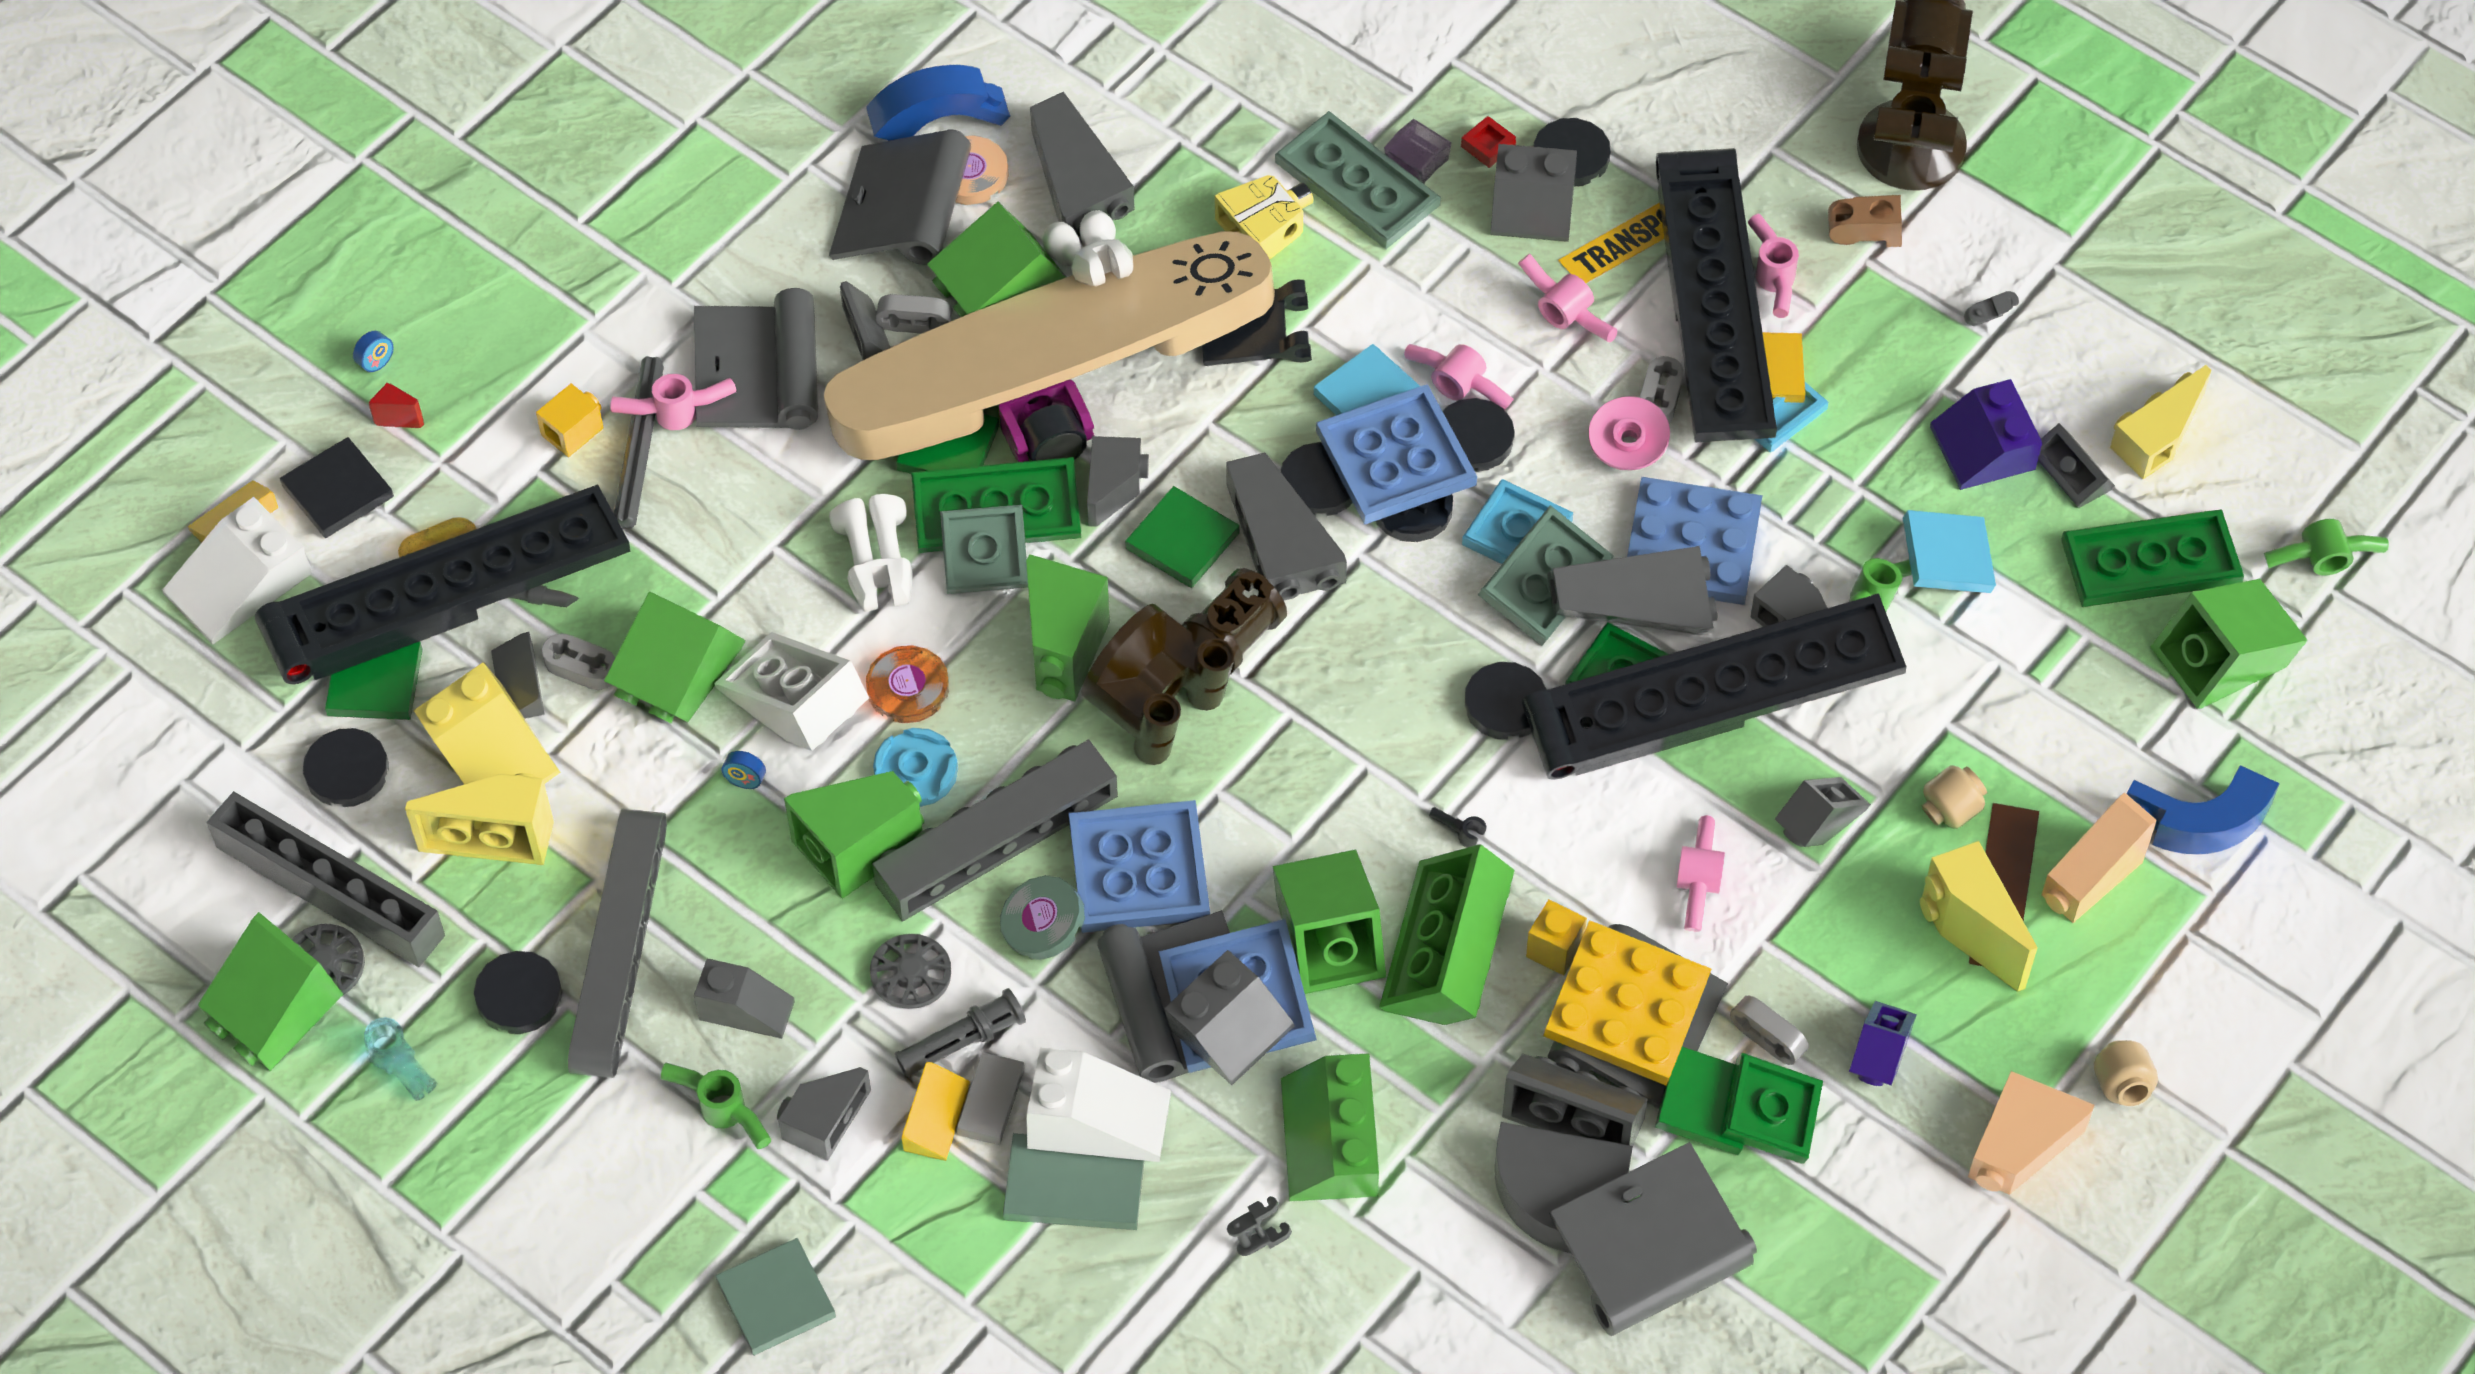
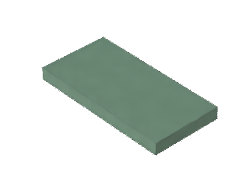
(1357, 180)

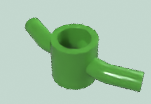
(2326, 548)
(1882, 578)
(719, 1114)

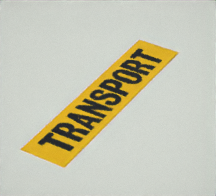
(1616, 245)

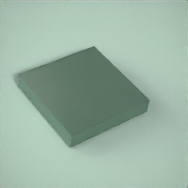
(984, 549)
(775, 1296)

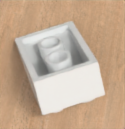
(237, 571)
(794, 689)
(1094, 1108)

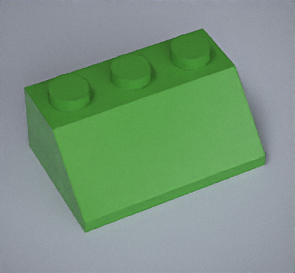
(1330, 1129)

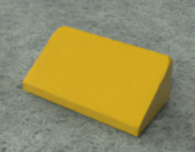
(207, 522)
(935, 1112)

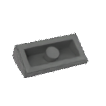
(861, 319)
(2072, 467)
(517, 672)

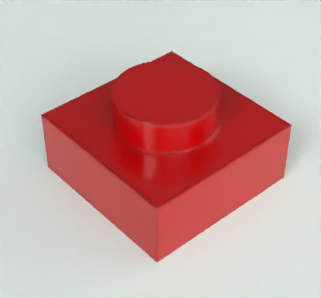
(1484, 139)

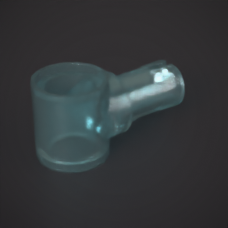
(397, 1059)

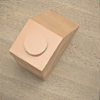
(2100, 859)
(2026, 1133)

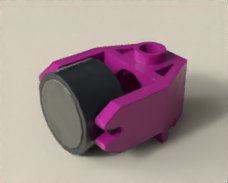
(1049, 428)

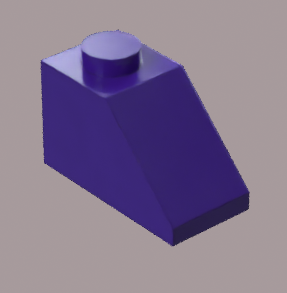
(1882, 1044)

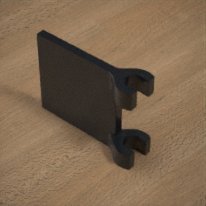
(1265, 335)

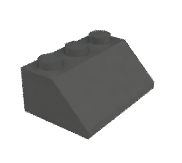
(1571, 1102)

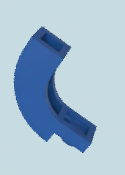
(932, 94)
(2209, 824)

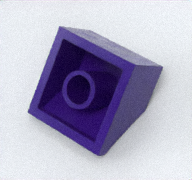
(1987, 435)

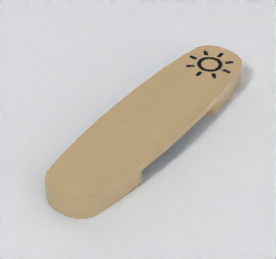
(946, 377)

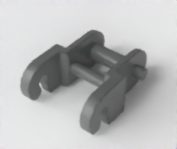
(1991, 308)
(1261, 1238)

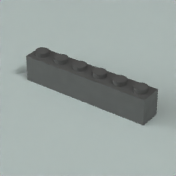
(994, 829)
(326, 879)

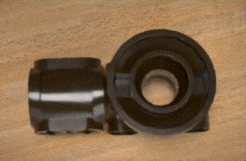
(1914, 136)
(1157, 656)

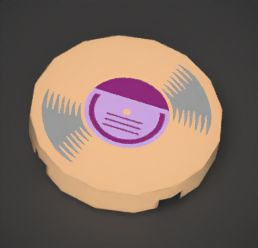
(984, 172)

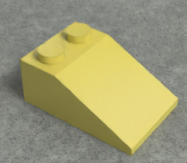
(483, 730)
(486, 819)
(1977, 914)

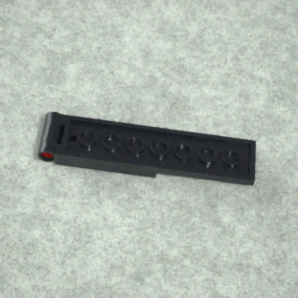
(1715, 295)
(437, 586)
(1711, 687)

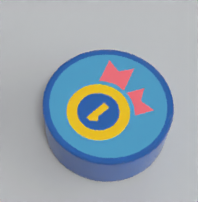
(373, 351)
(743, 769)

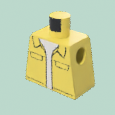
(1264, 212)

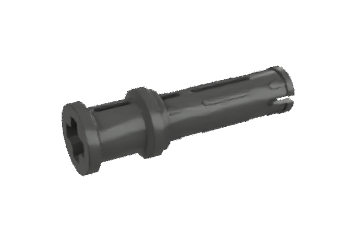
(977, 1025)

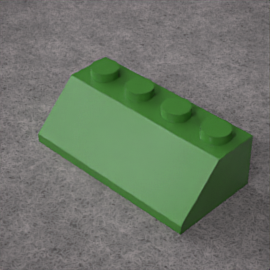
(1448, 936)

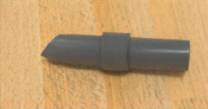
(543, 595)

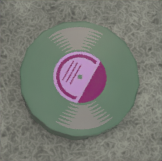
(1042, 917)

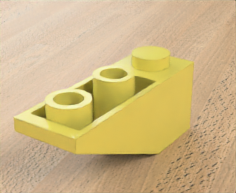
(2156, 430)

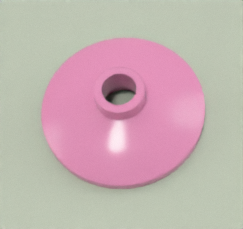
(1627, 418)

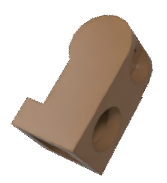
(1866, 220)

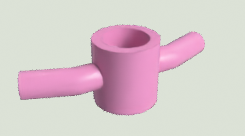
(1775, 264)
(1566, 300)
(1459, 373)
(673, 400)
(1700, 872)

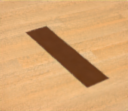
(2011, 851)

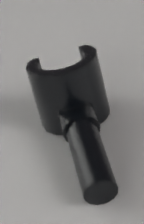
(1470, 823)

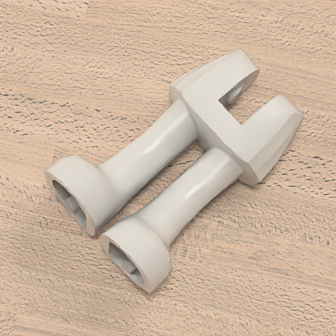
(1099, 253)
(869, 574)

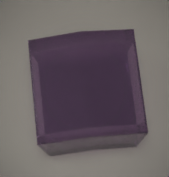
(1418, 150)

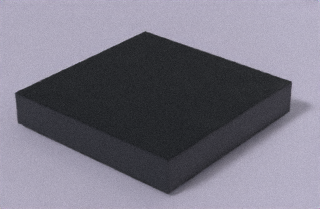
(336, 487)

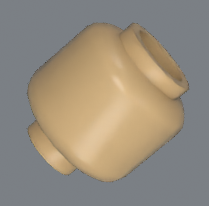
(1954, 797)
(2126, 1072)

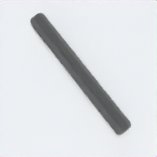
(637, 448)

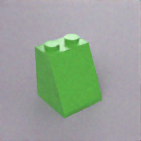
(992, 262)
(1066, 624)
(2227, 640)
(671, 659)
(852, 825)
(1331, 920)
(267, 994)

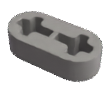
(912, 313)
(1668, 394)
(577, 666)
(1769, 1030)

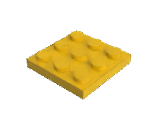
(1627, 1002)

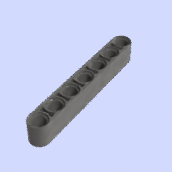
(617, 944)

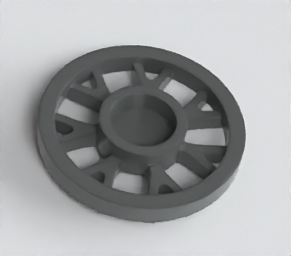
(329, 956)
(910, 971)

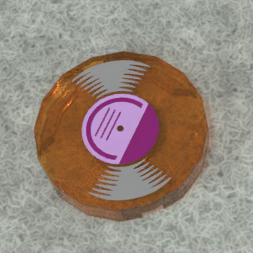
(907, 683)

